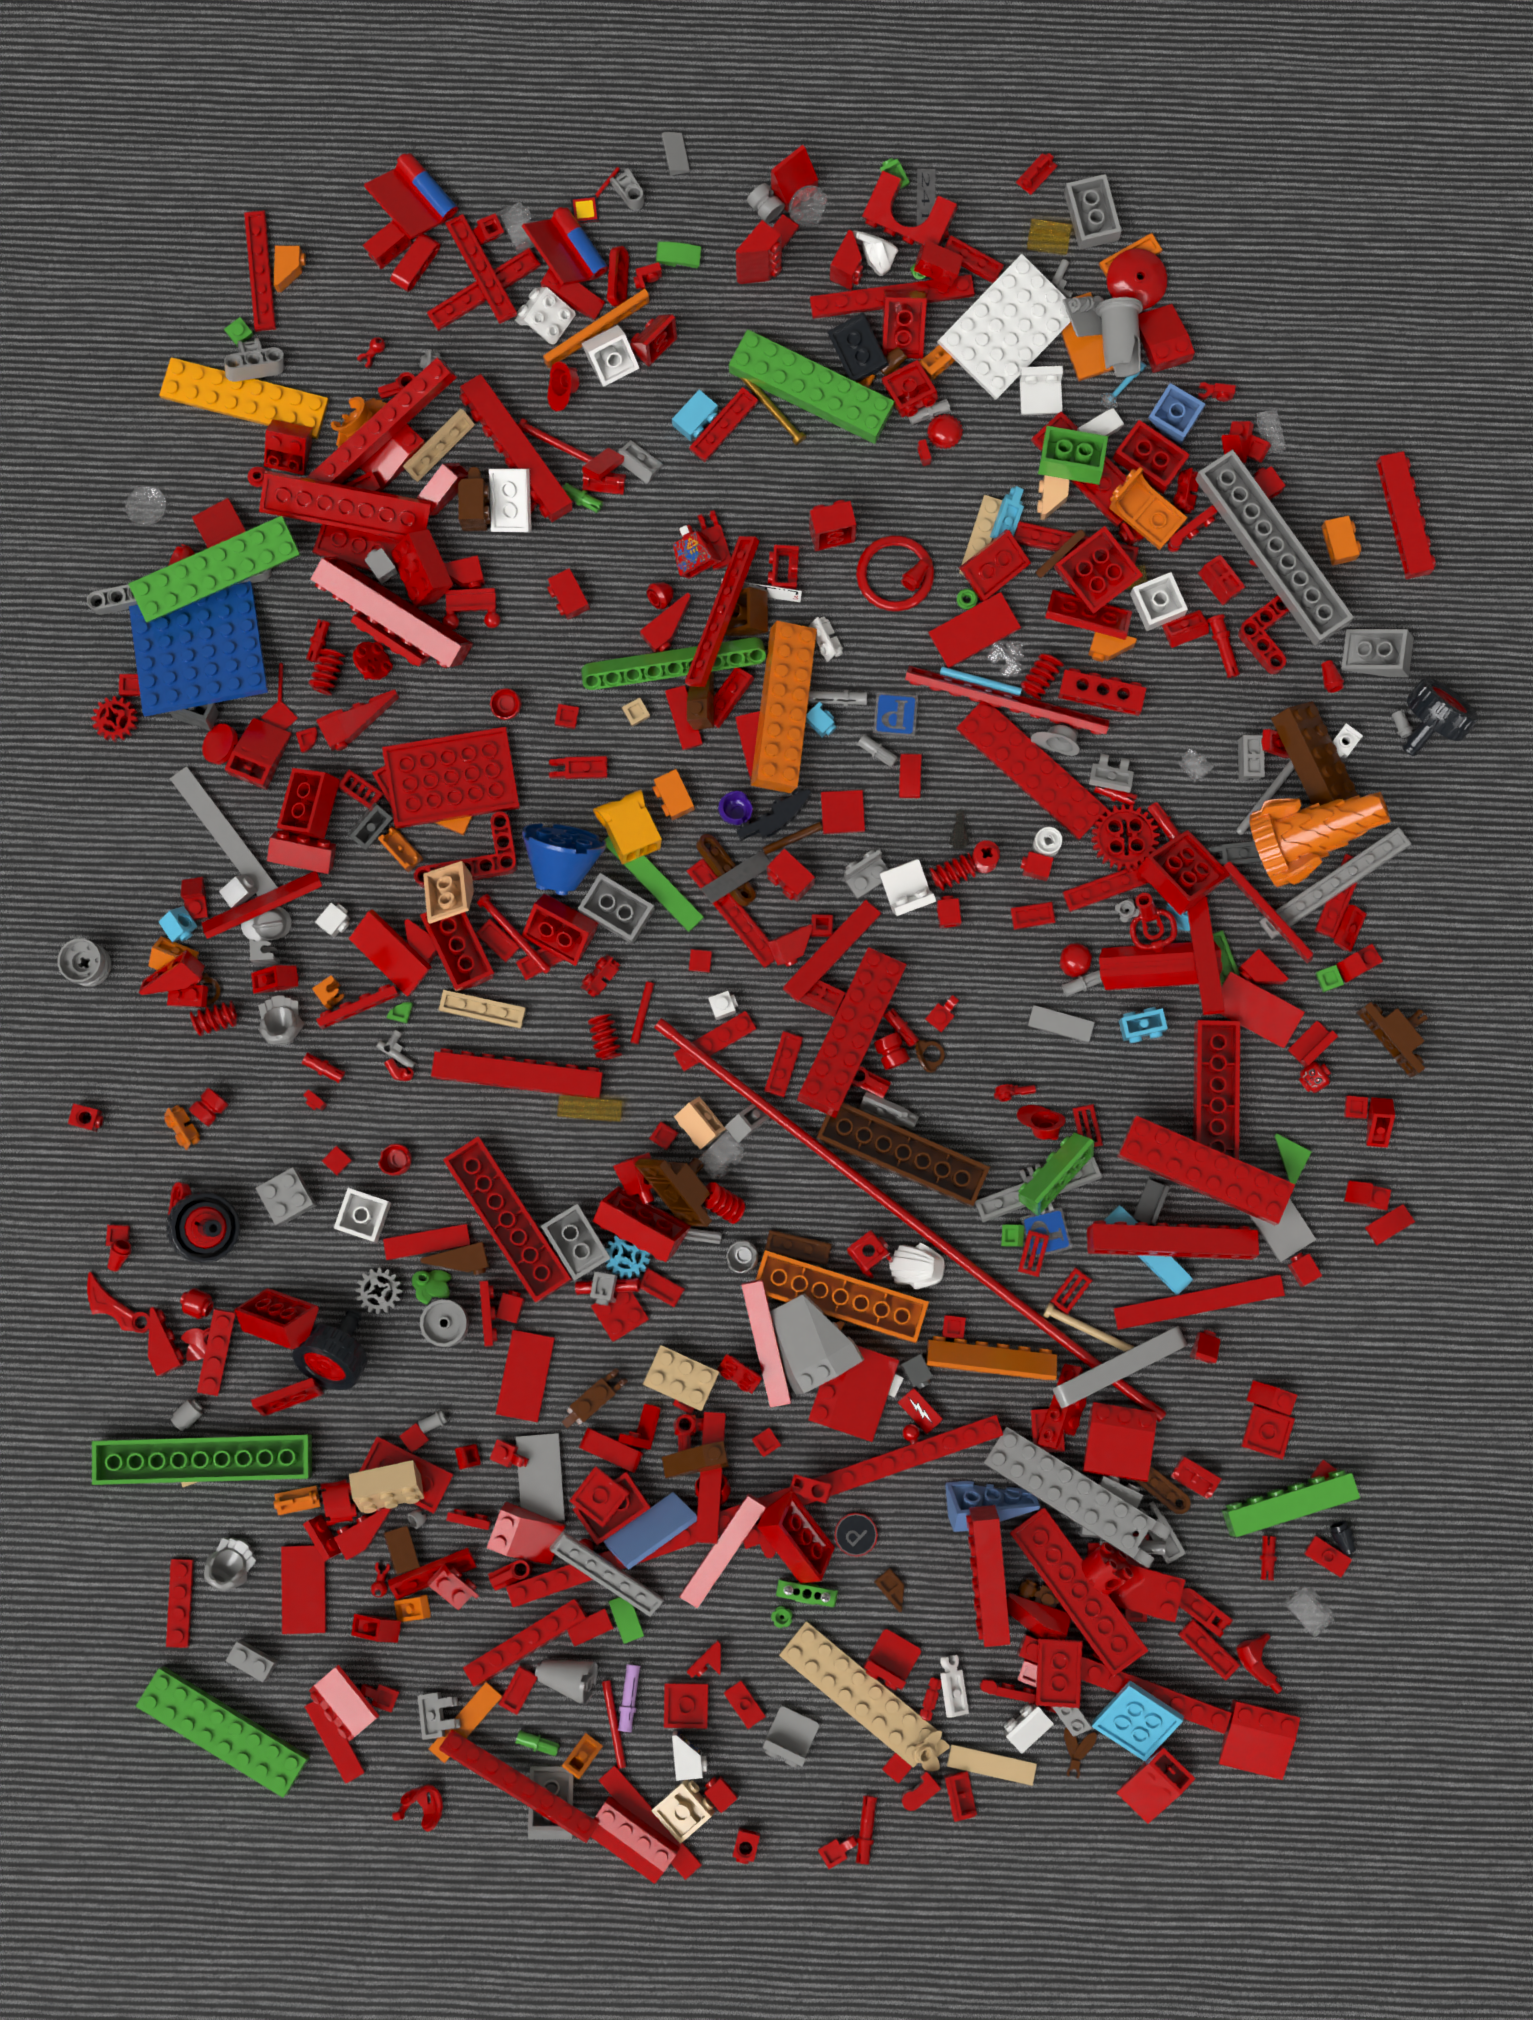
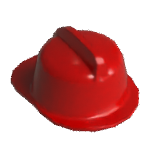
(562, 384)
(1043, 1122)

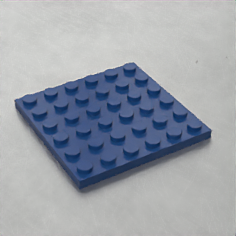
(200, 652)

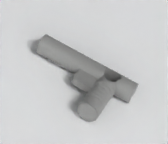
(1057, 280)
(395, 1050)

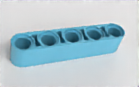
(1164, 1267)

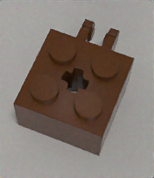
(473, 501)

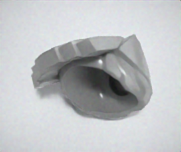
(280, 1020)
(229, 1564)

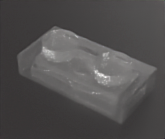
(1271, 430)

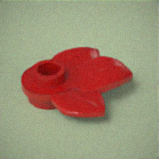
(197, 1343)

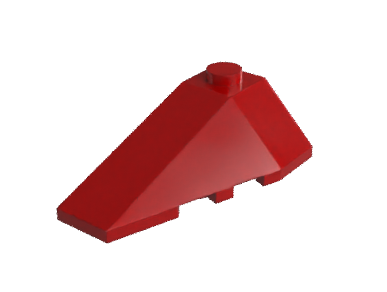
(343, 727)

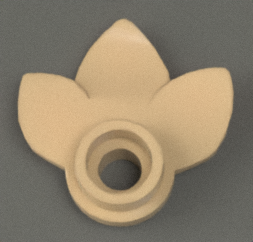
(928, 1751)

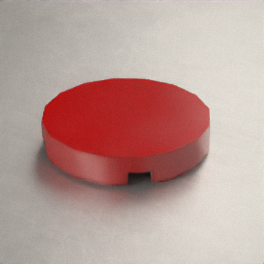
(219, 744)

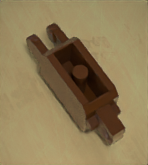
(593, 1400)

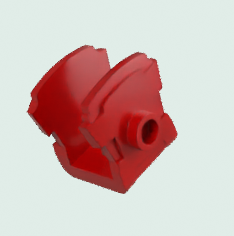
(866, 1263)

